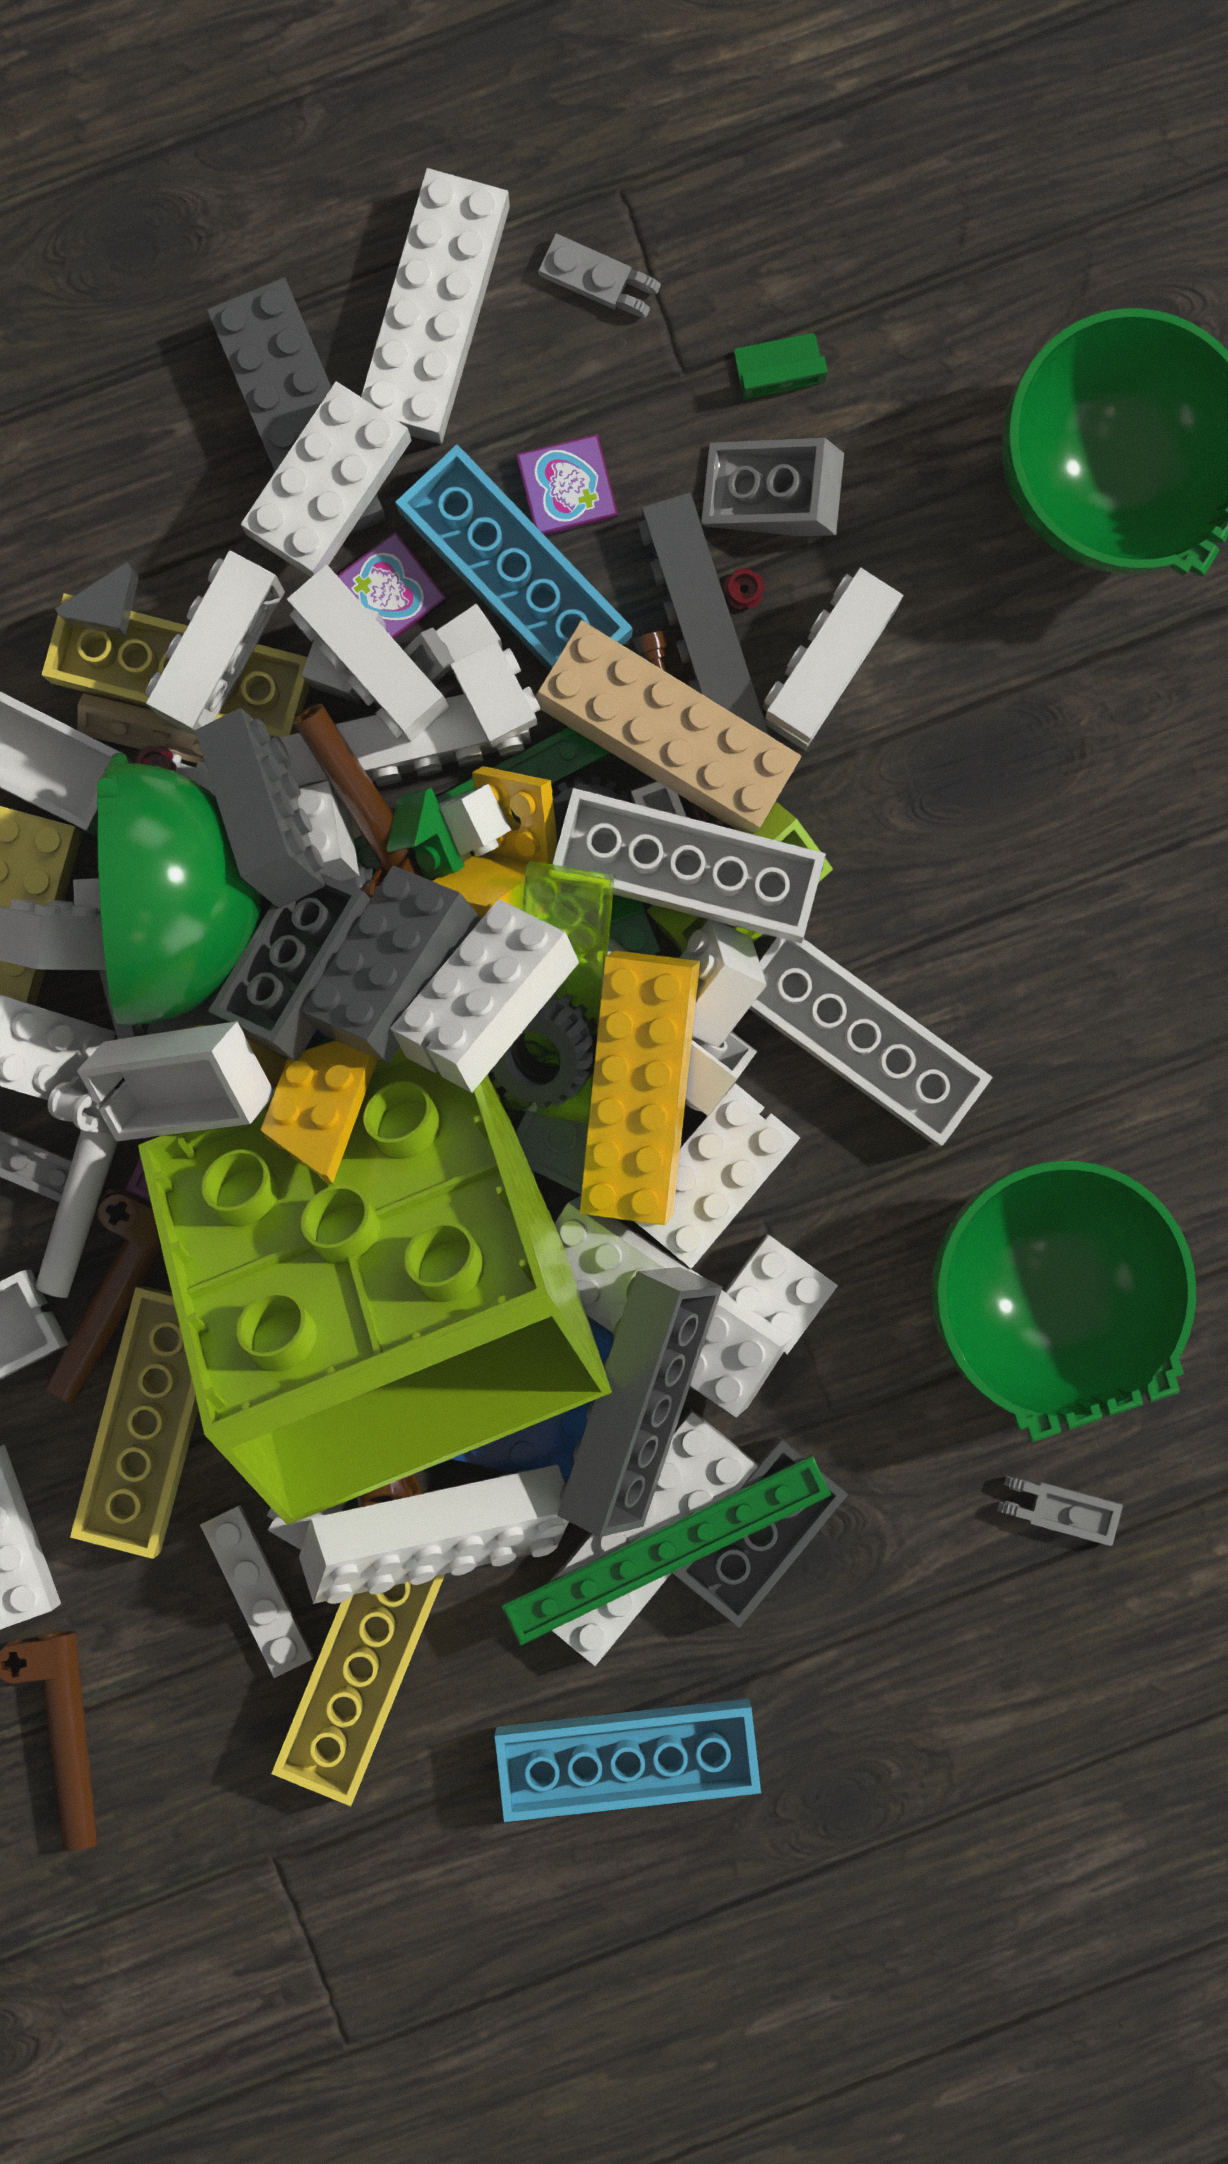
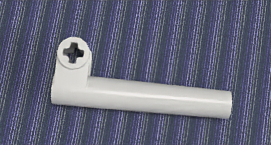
(82, 1187)

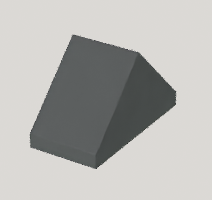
(104, 604)

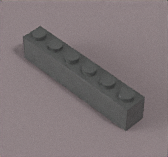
(698, 607)

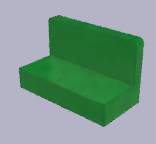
(780, 366)

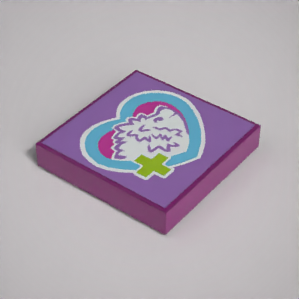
(567, 485)
(393, 585)

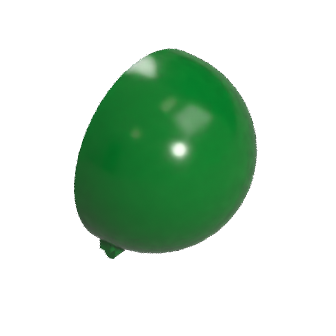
(1123, 443)
(167, 893)
(1065, 1295)

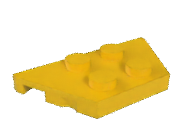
(319, 1105)

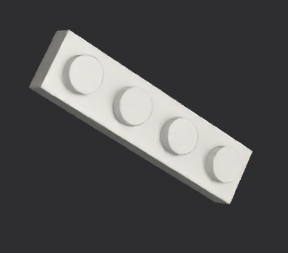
(257, 1591)

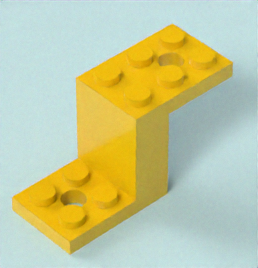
(503, 869)

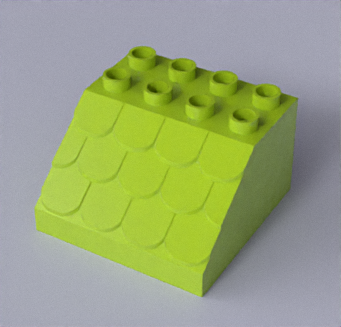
(374, 1313)

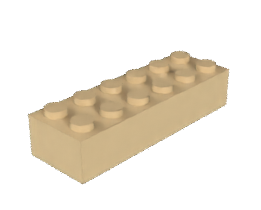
(666, 729)

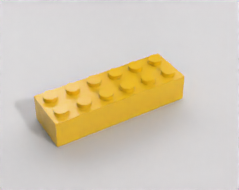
(639, 1087)

